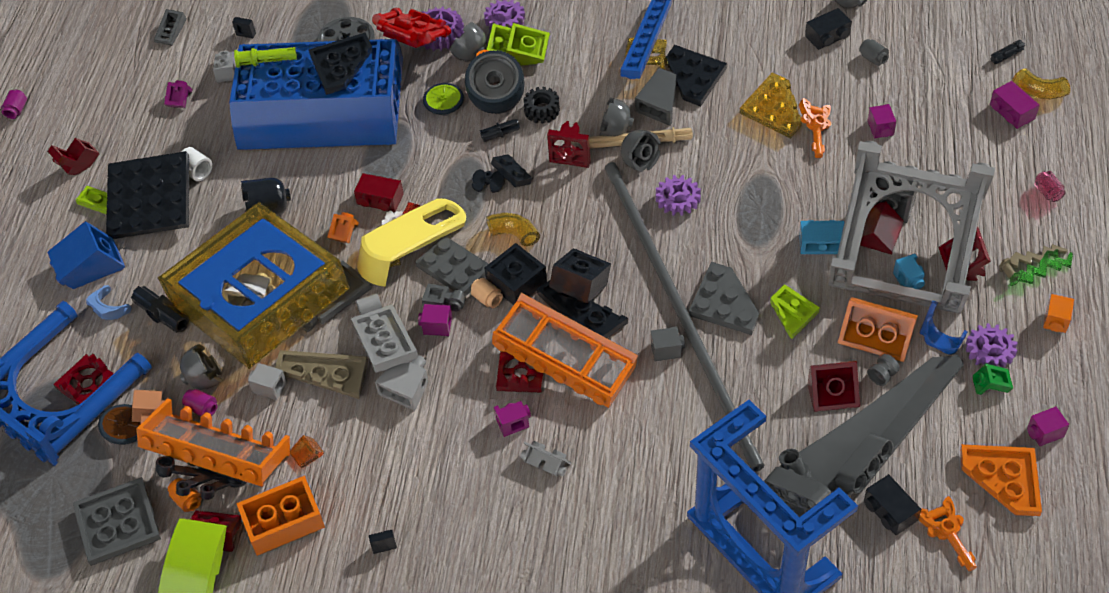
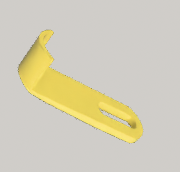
(403, 237)

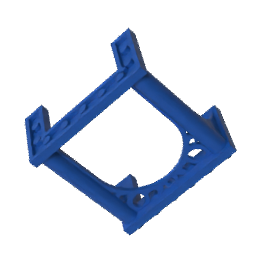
(746, 487)

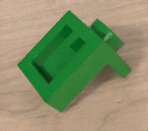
(992, 378)

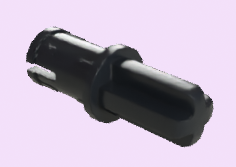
(499, 130)

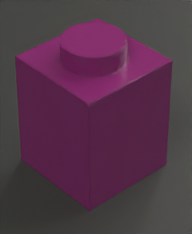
(881, 121)
(435, 320)
(1047, 426)

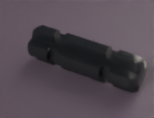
(1007, 51)

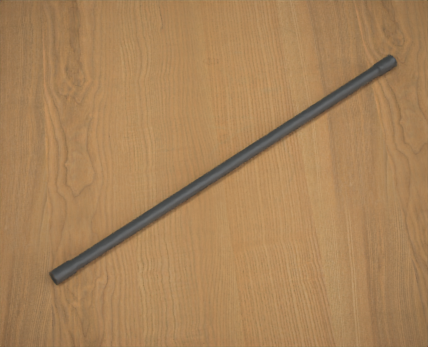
(749, 450)

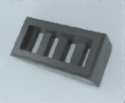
(170, 15)

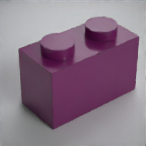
(1014, 104)

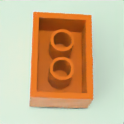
(280, 515)

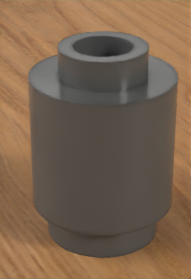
(874, 52)

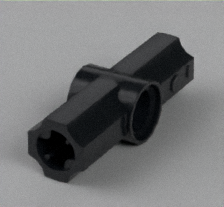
(160, 309)

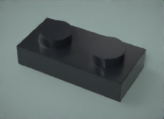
(511, 170)

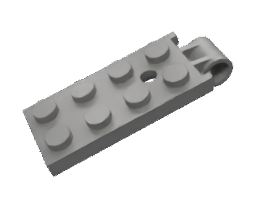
(382, 334)

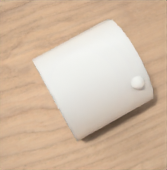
(199, 164)

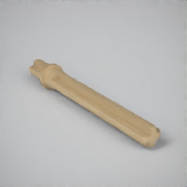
(664, 136)

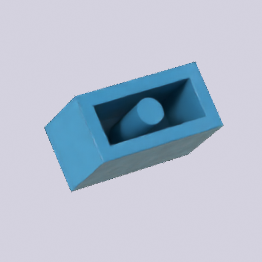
(820, 236)

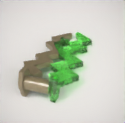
(1043, 260)

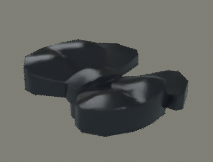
(481, 178)

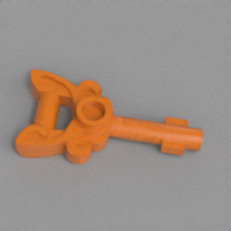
(817, 121)
(948, 529)

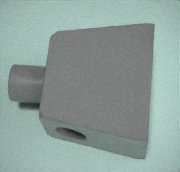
(404, 383)

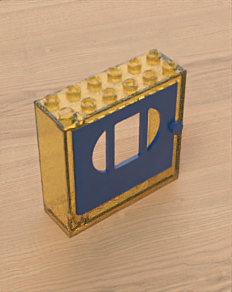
(272, 319)

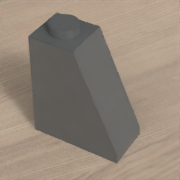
(658, 97)

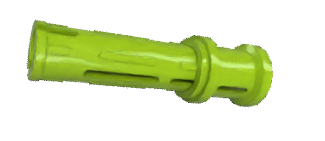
(255, 57)

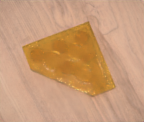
(774, 106)

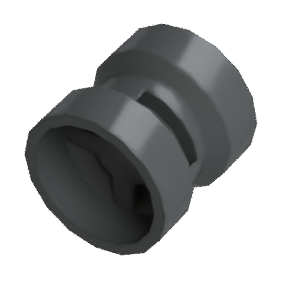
(881, 372)

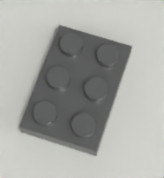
(452, 265)

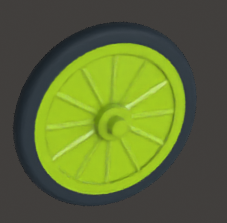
(443, 98)

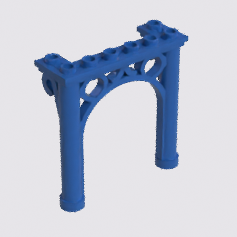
(63, 426)

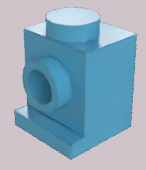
(909, 272)

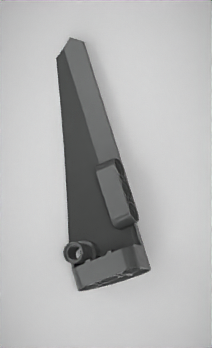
(863, 443)

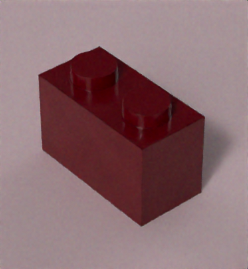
(378, 192)

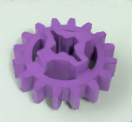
(504, 14)
(678, 195)
(991, 346)

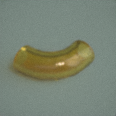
(1041, 87)
(515, 225)

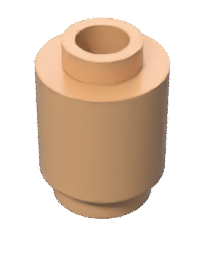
(486, 293)

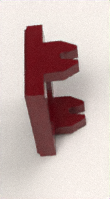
(563, 153)
(976, 267)
(86, 361)
(514, 382)

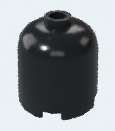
(268, 192)

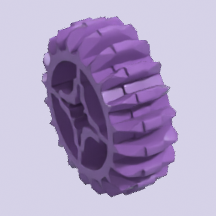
(453, 20)

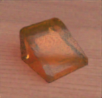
(306, 451)

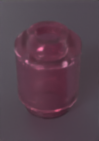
(1050, 186)

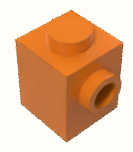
(1058, 313)

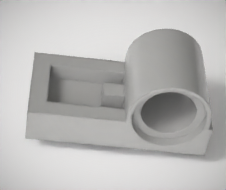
(224, 66)

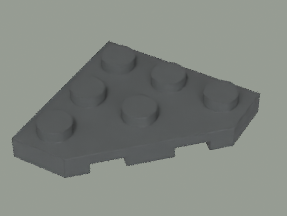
(724, 301)

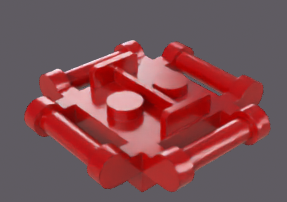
(411, 28)

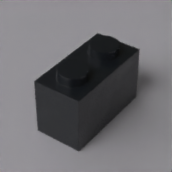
(828, 28)
(892, 505)

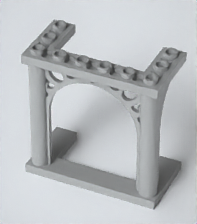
(972, 193)

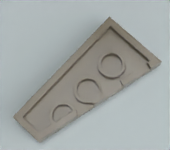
(330, 371)

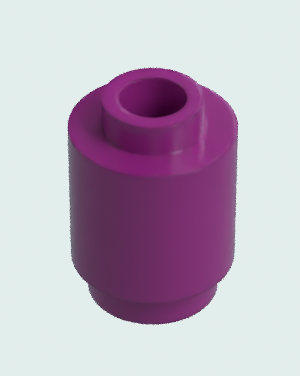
(13, 104)
(200, 402)

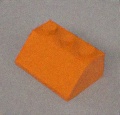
(877, 329)

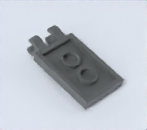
(358, 287)

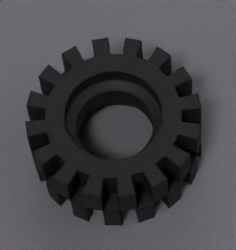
(538, 97)

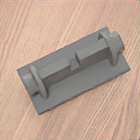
(554, 461)

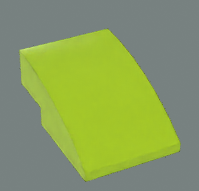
(521, 42)
(193, 557)

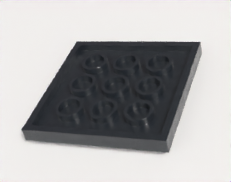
(148, 195)

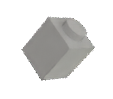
(267, 381)

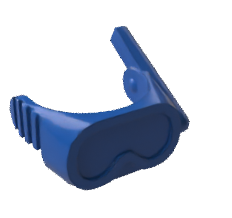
(937, 339)

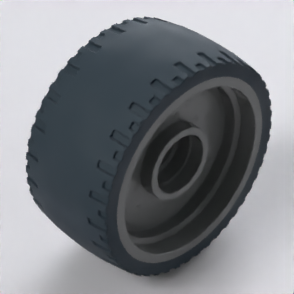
(492, 68)

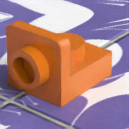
(342, 227)

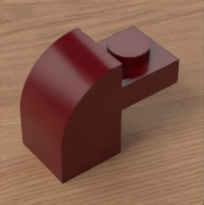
(76, 158)

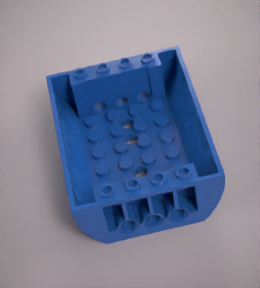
(299, 114)

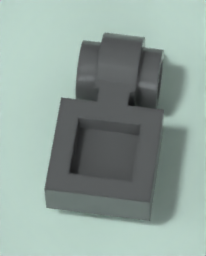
(440, 295)

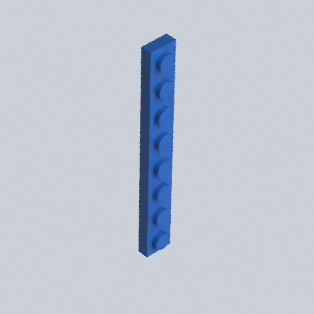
(645, 39)

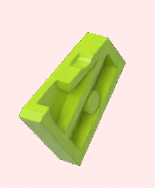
(793, 310)

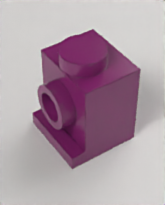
(512, 418)

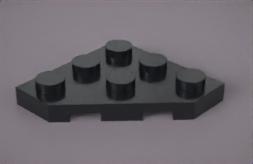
(340, 61)
(694, 73)

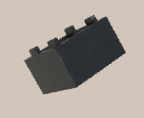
(516, 273)
(579, 275)

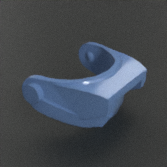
(104, 311)

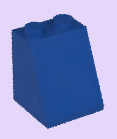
(84, 256)

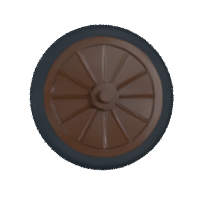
(117, 425)

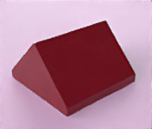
(881, 228)
(834, 386)

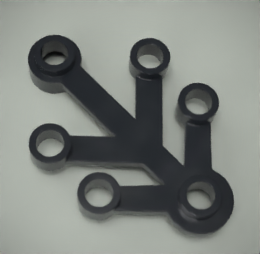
(166, 466)

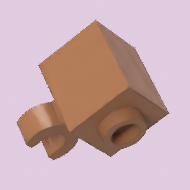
(145, 403)

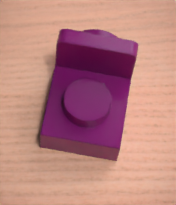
(177, 94)

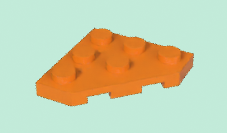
(1005, 474)

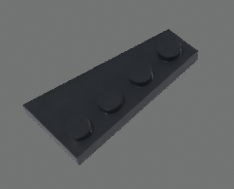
(588, 314)

